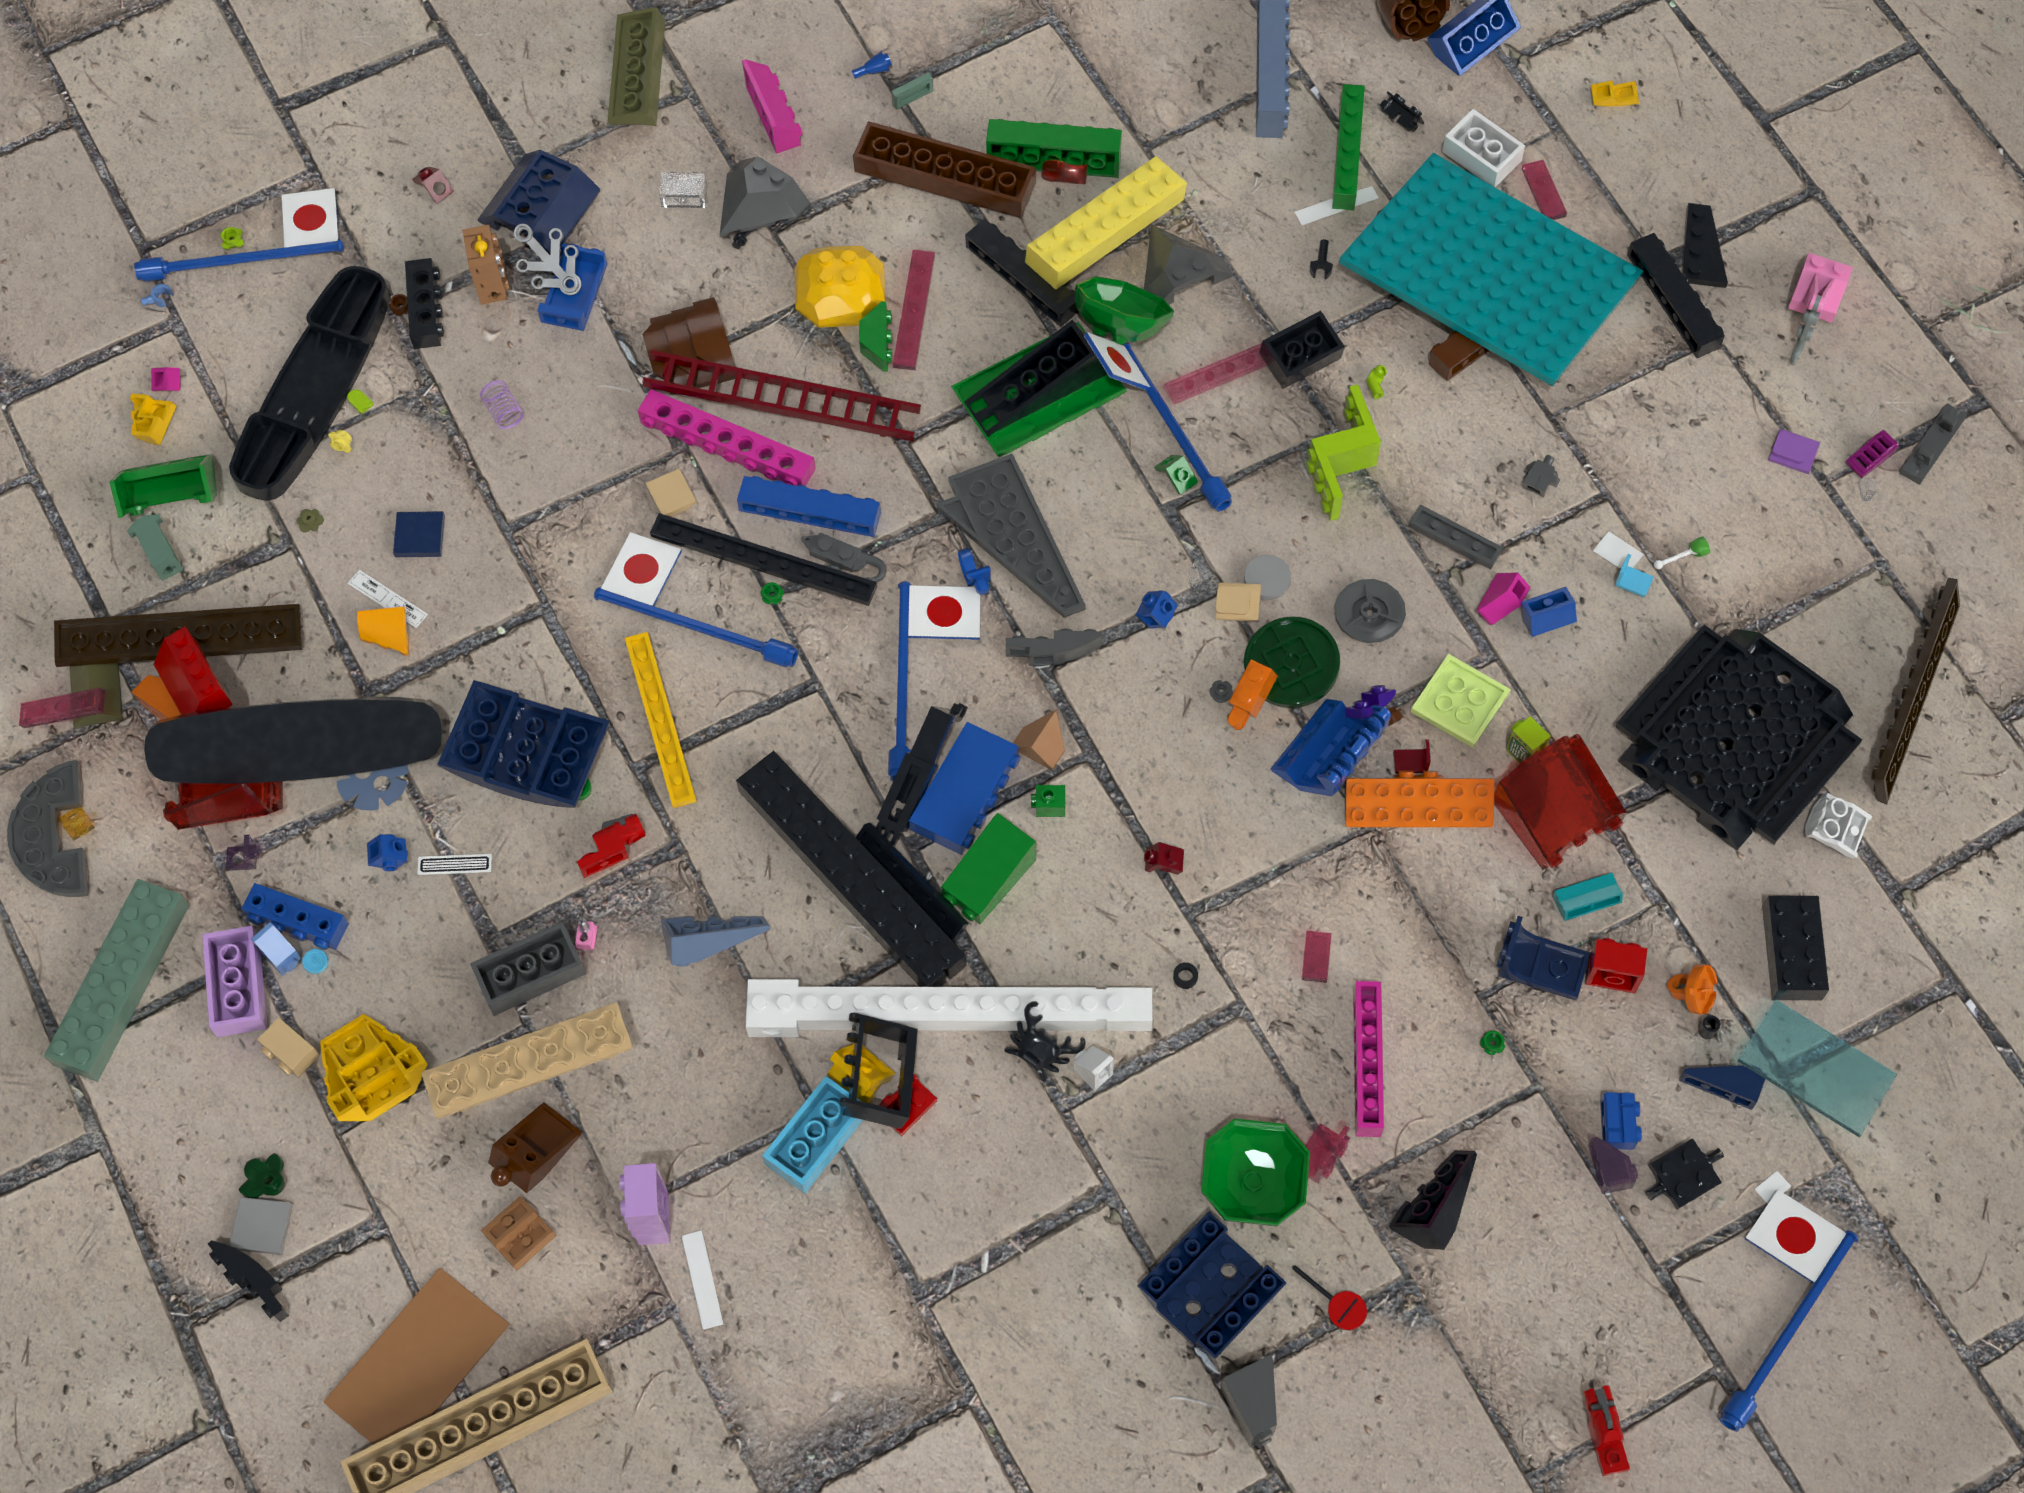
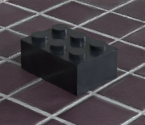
(1301, 349)

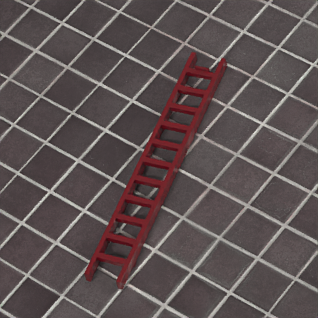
(671, 360)

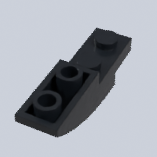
(249, 1274)

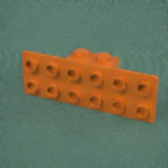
(1419, 801)

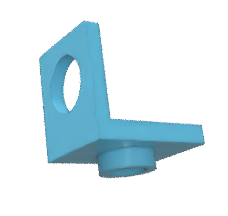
(1633, 579)

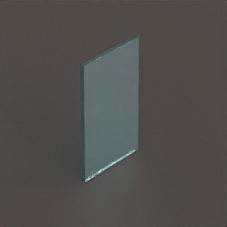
(1817, 1068)

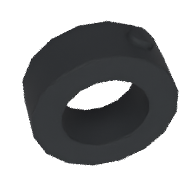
(1185, 984)

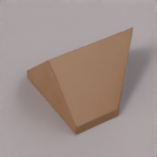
(1042, 740)

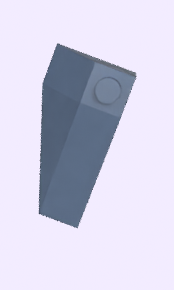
(693, 940)

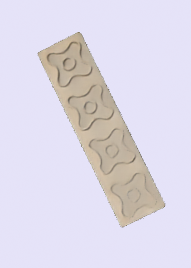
(526, 1060)

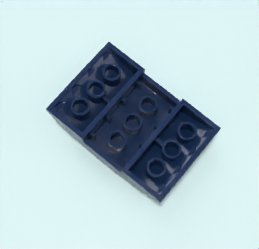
(523, 746)

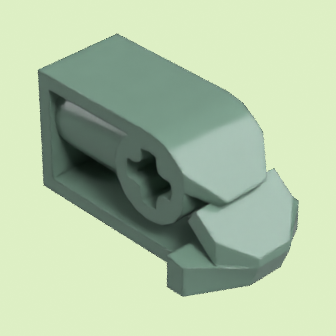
(155, 545)

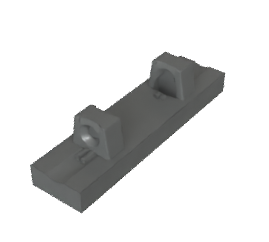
(1933, 444)

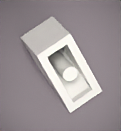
(1094, 1066)

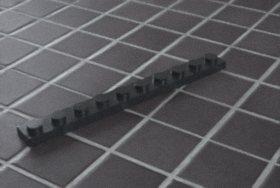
(763, 559)

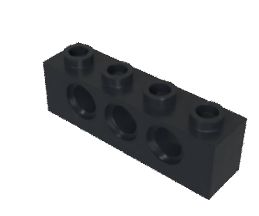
(418, 273)

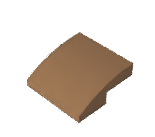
(518, 1233)

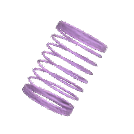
(499, 396)

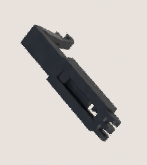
(917, 770)

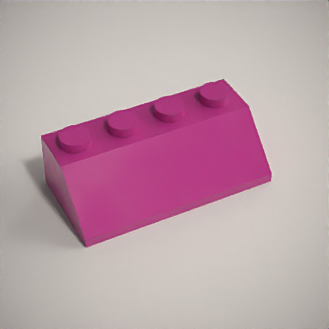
(771, 106)

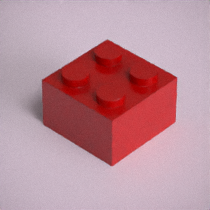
(1616, 965)

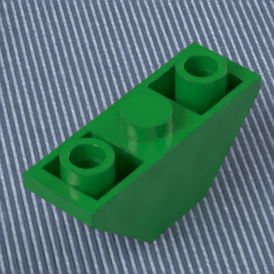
(875, 336)

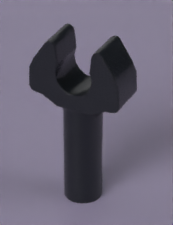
(1322, 262)

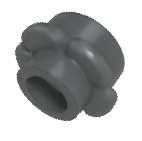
(1221, 697)

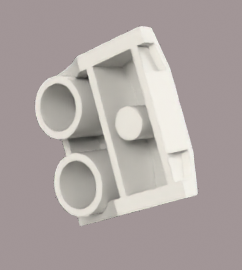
(1837, 824)

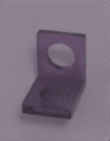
(250, 854)

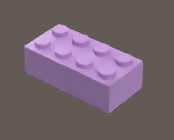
(234, 982)
(645, 1204)

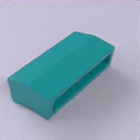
(1588, 896)

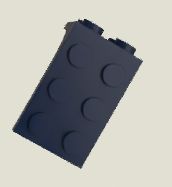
(1542, 962)

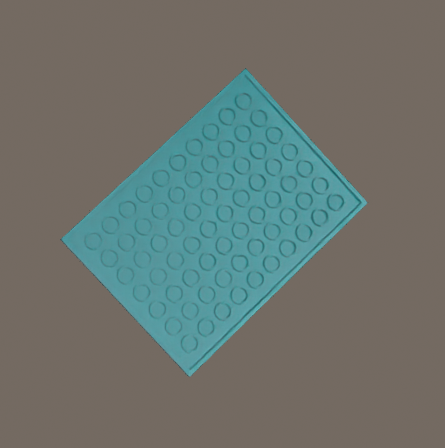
(1491, 268)

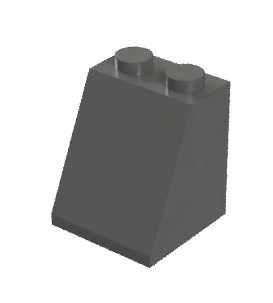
(1253, 1401)

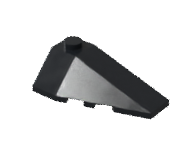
(1437, 1208)

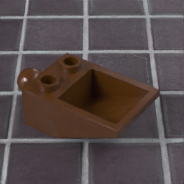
(531, 1148)

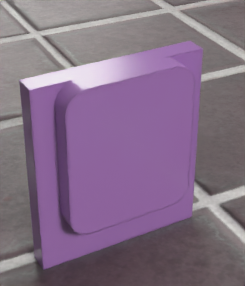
(1794, 451)

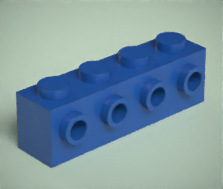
(295, 916)

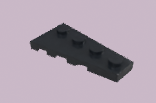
(1701, 250)

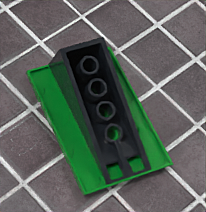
(1037, 389)

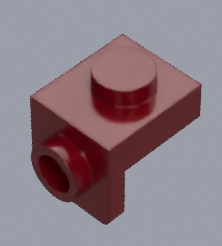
(1164, 858)

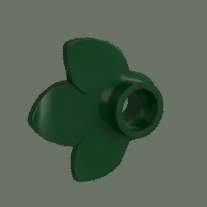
(261, 1174)

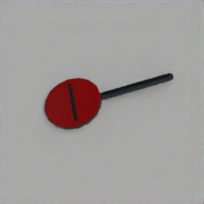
(1345, 1309)

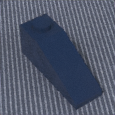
(1731, 1083)

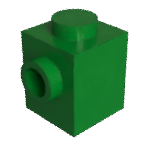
(1049, 800)

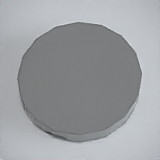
(1270, 573)

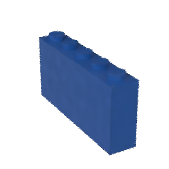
(964, 788)

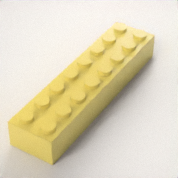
(1105, 222)

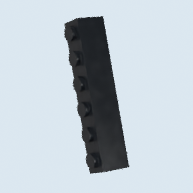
(1009, 262)
(1676, 295)

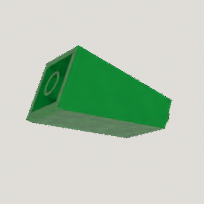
(989, 869)

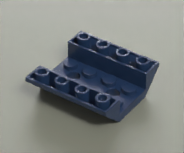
(551, 202)
(1194, 1276)

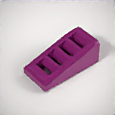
(1882, 443)

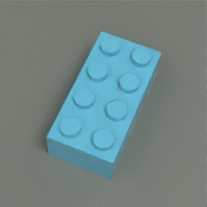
(812, 1137)

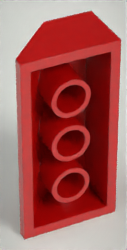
(189, 674)

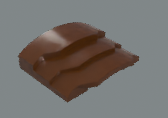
(690, 333)

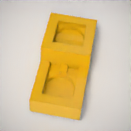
(1613, 95)

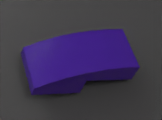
(1376, 696)

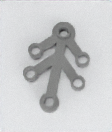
(550, 262)

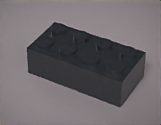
(1795, 948)

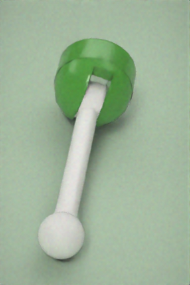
(1698, 547)

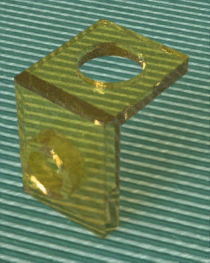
(78, 824)

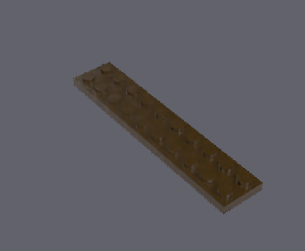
(141, 636)
(1916, 691)

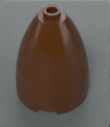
(1405, 24)

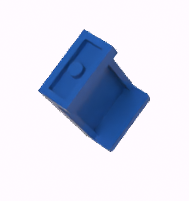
(574, 310)

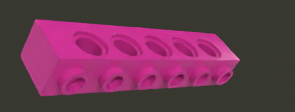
(1368, 1059)

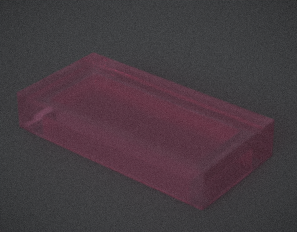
(1316, 956)

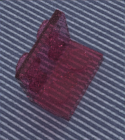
(1324, 1149)

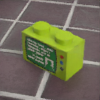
(1526, 739)

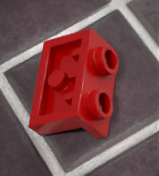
(921, 1102)

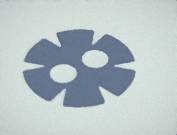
(368, 796)

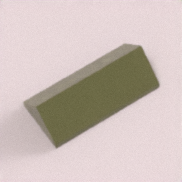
(98, 676)

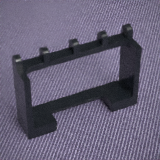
(906, 1054)

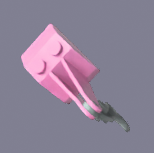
(1817, 295)

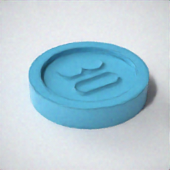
(315, 961)

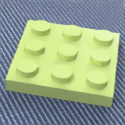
(1460, 700)

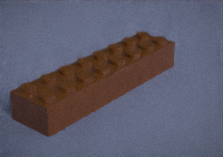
(944, 169)

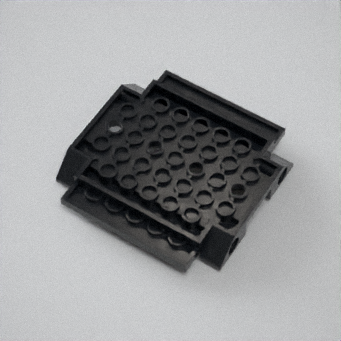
(1774, 758)

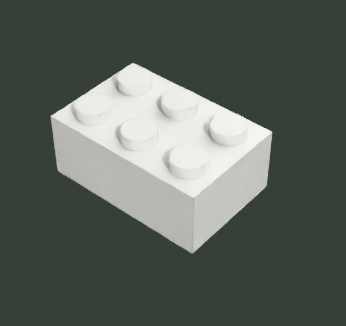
(1483, 148)

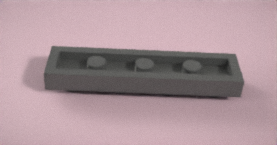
(1455, 536)

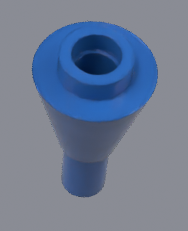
(876, 64)

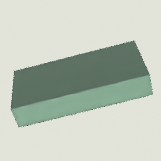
(912, 91)

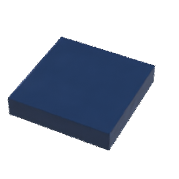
(419, 534)

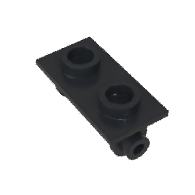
(1395, 106)

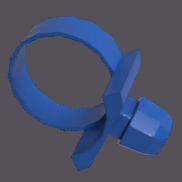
(973, 576)

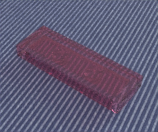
(1544, 190)

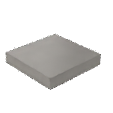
(261, 1226)

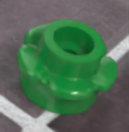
(769, 588)
(1497, 1038)

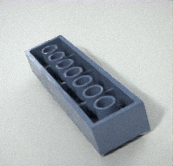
(1272, 68)

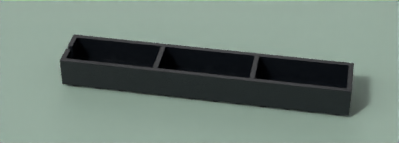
(851, 872)

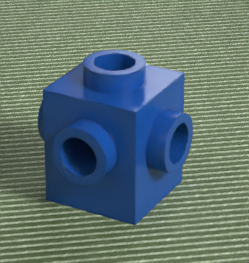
(1156, 609)
(387, 852)

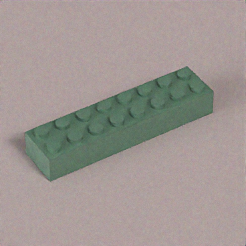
(117, 980)

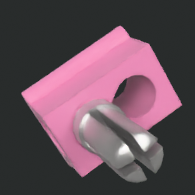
(585, 930)

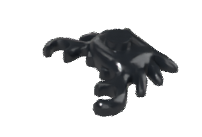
(1039, 1048)

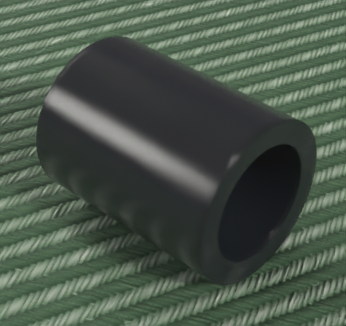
(1712, 1021)

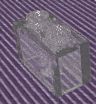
(683, 190)

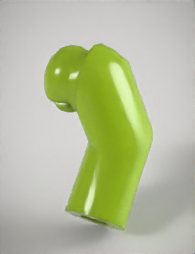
(1374, 380)

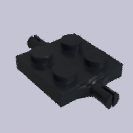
(1684, 1174)

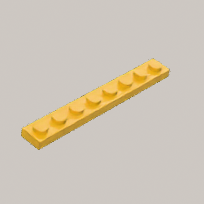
(660, 720)

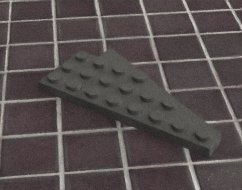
(1004, 519)

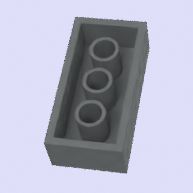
(528, 968)

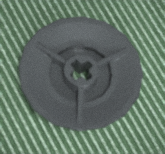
(1373, 595)

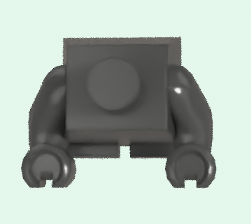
(1540, 476)

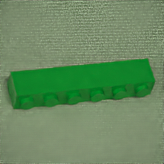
(1348, 147)

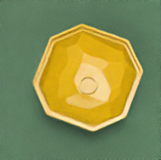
(838, 285)

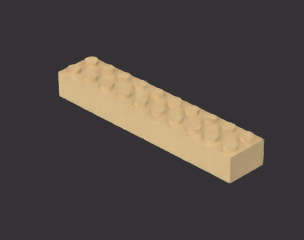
(480, 1424)

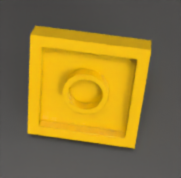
(871, 1076)

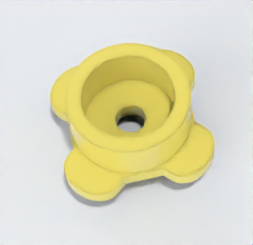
(340, 441)

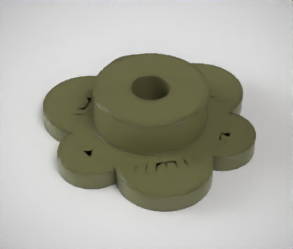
(309, 520)

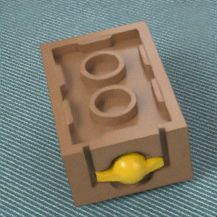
(486, 264)

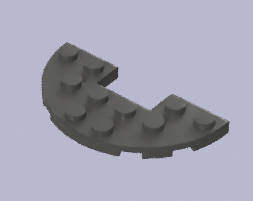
(35, 833)

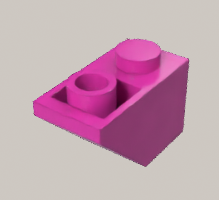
(1503, 596)

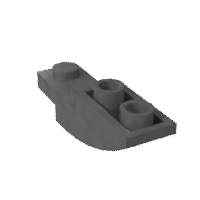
(1063, 648)

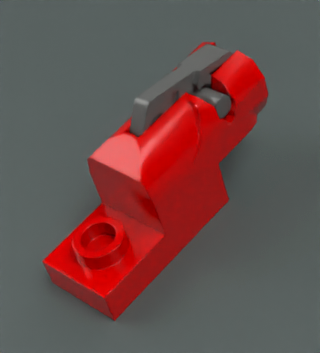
(611, 844)
(1605, 1431)

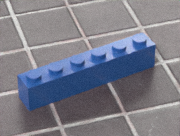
(809, 506)

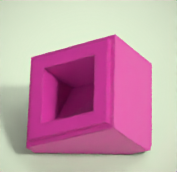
(165, 379)

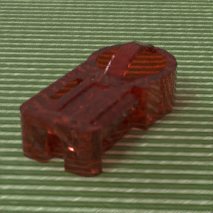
(1064, 172)

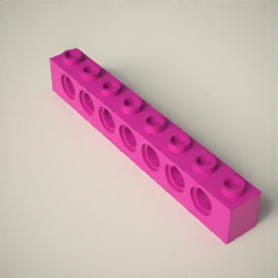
(739, 438)

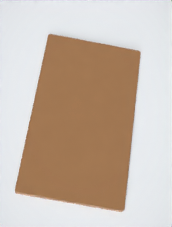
(417, 1360)

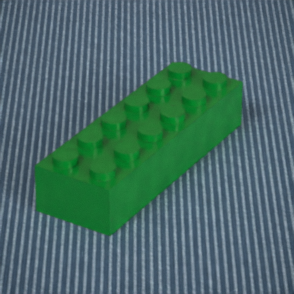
(1039, 142)

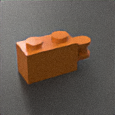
(1250, 693)

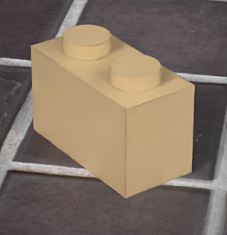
(288, 1048)

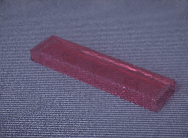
(62, 707)

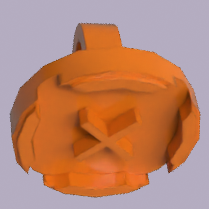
(1698, 989)

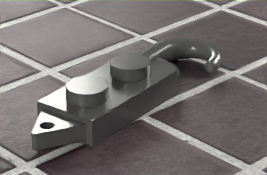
(842, 554)

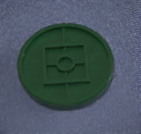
(1300, 655)

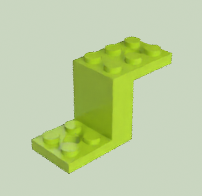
(1343, 452)

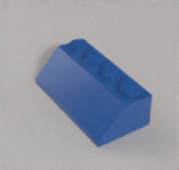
(1473, 34)

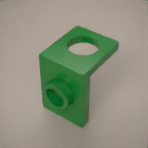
(1178, 472)

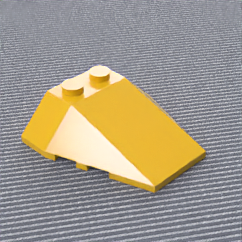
(368, 1069)

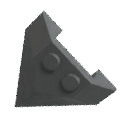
(759, 196)
(1179, 264)

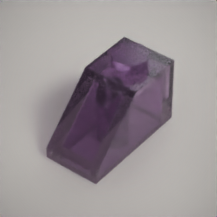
(1612, 1167)

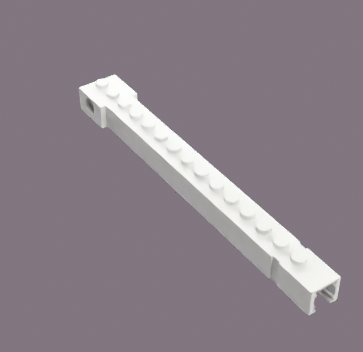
(784, 1007)

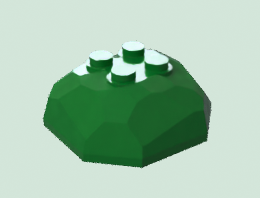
(1121, 309)
(1255, 1172)

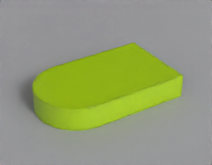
(359, 401)

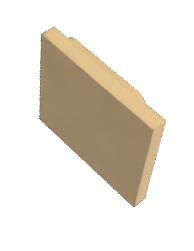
(671, 493)
(1238, 602)

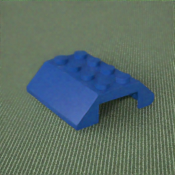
(1329, 748)

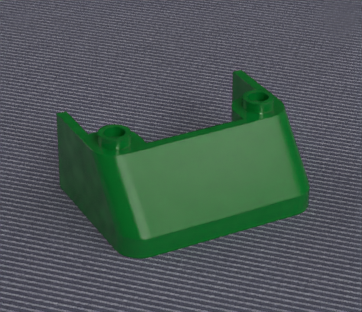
(163, 483)

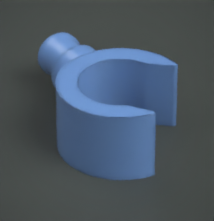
(156, 291)

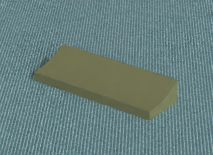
(636, 68)

